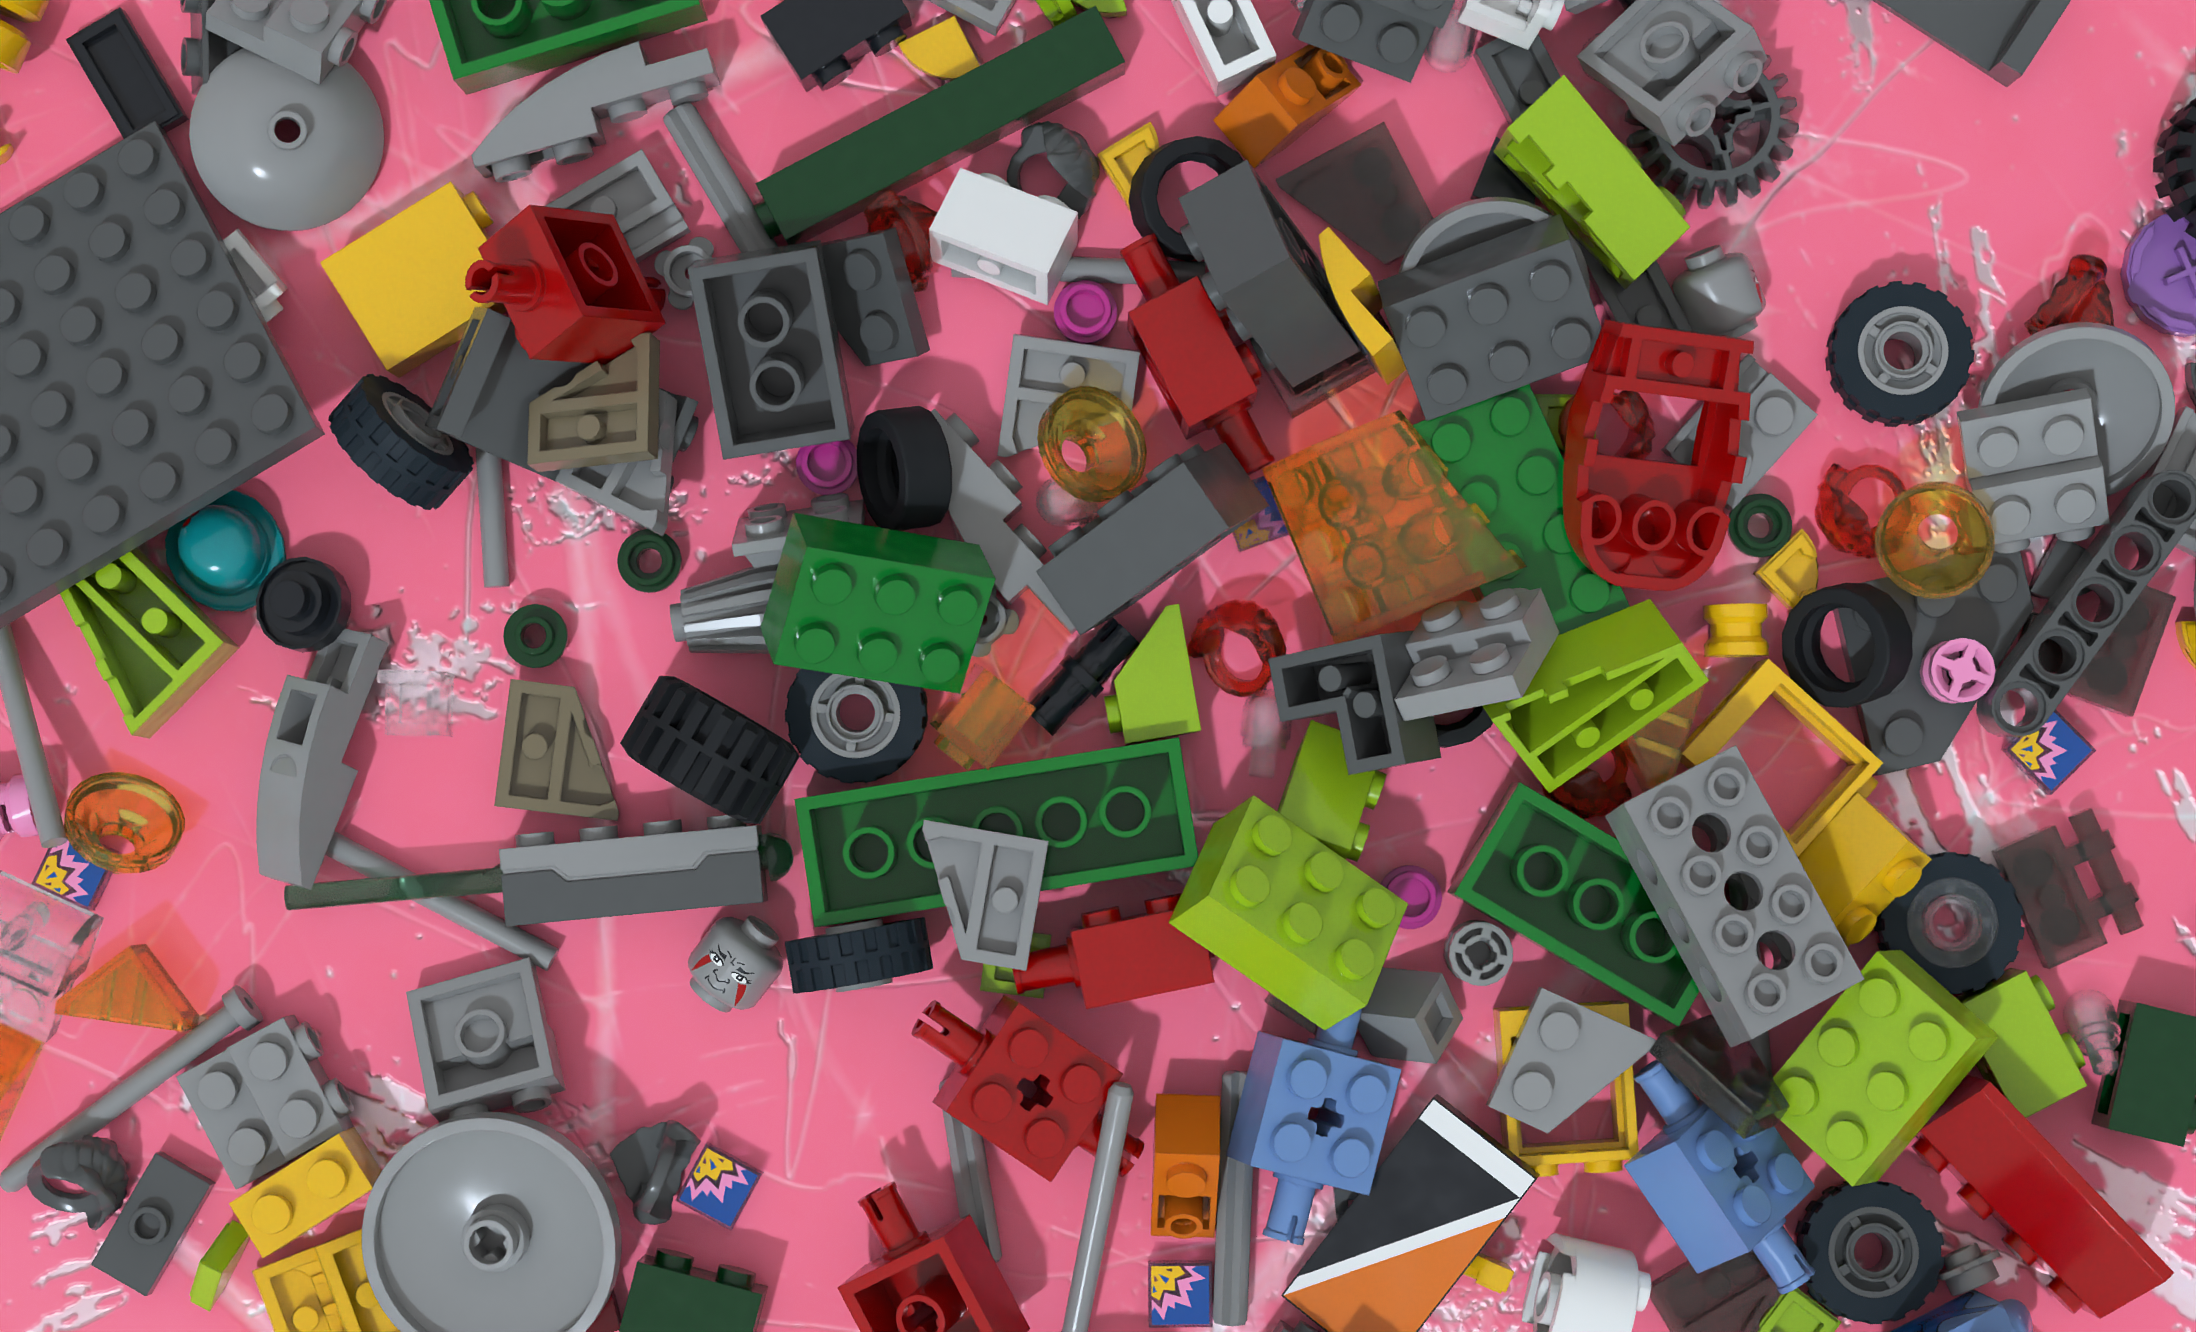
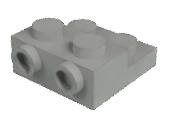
(295, 33)
(1675, 62)
(2036, 467)
(1476, 652)
(485, 1042)
(267, 1099)

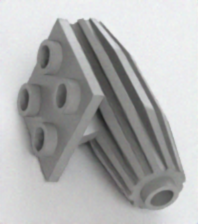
(729, 610)

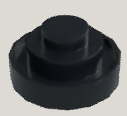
(303, 604)

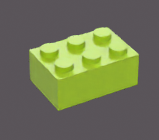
(1289, 913)
(1879, 1066)

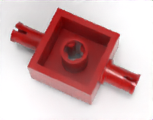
(567, 285)
(1193, 357)
(1121, 957)
(994, 1061)
(928, 1279)

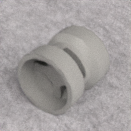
(1467, 950)

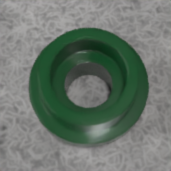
(1779, 525)
(630, 555)
(555, 641)

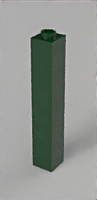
(940, 128)

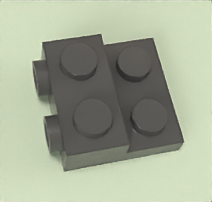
(1373, 32)

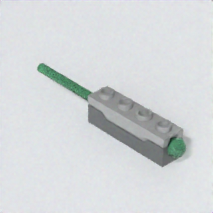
(593, 876)

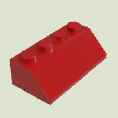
(2038, 1200)

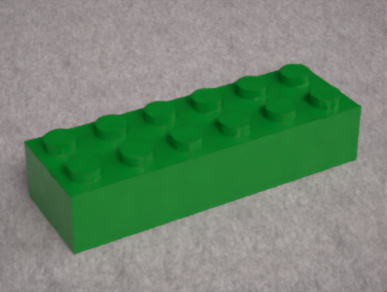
(1099, 809)

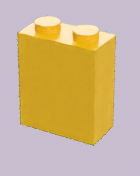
(410, 277)

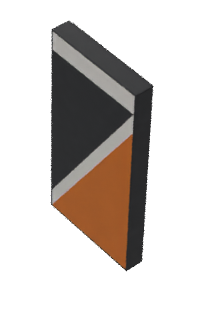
(1416, 1230)

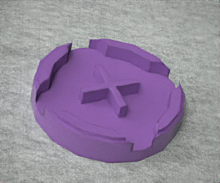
(2161, 276)

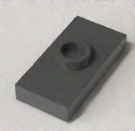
(153, 1223)

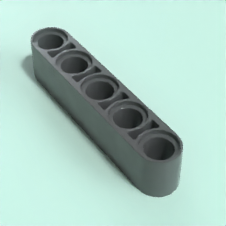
(2117, 592)

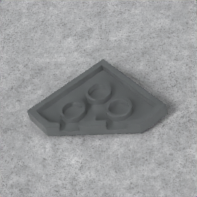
(1909, 724)

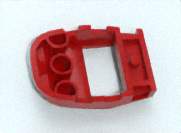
(1644, 517)

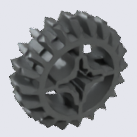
(1716, 152)

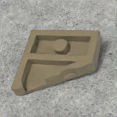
(601, 415)
(551, 755)

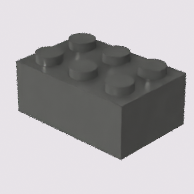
(1265, 275)
(1491, 317)
(771, 349)
(1149, 534)

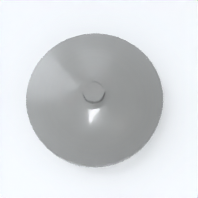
(491, 1230)

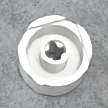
(1584, 1288)

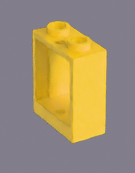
(1740, 704)
(1597, 1154)

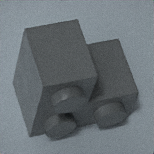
(1359, 685)

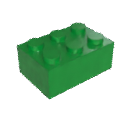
(876, 603)

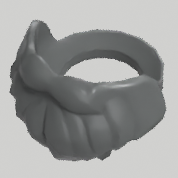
(1067, 154)
(90, 1164)
(652, 1168)

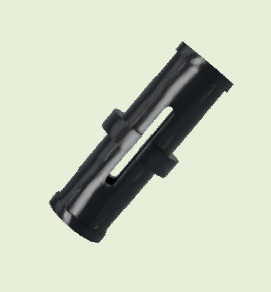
(1082, 675)

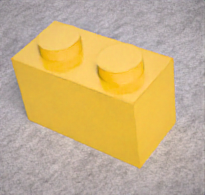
(1861, 867)
(307, 1192)

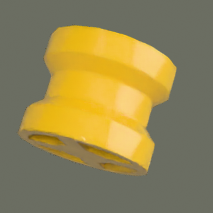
(1735, 630)

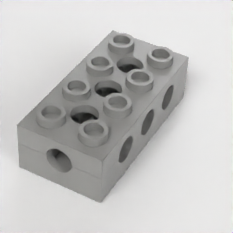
(1774, 889)

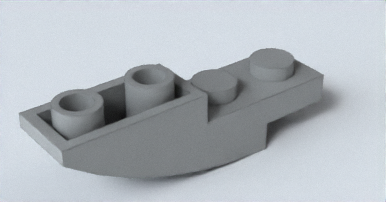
(566, 113)
(981, 507)
(302, 765)

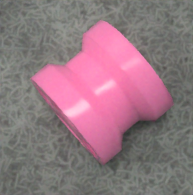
(1970, 674)

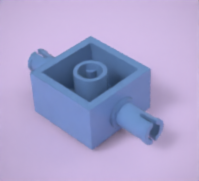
(1304, 1153)
(1719, 1189)

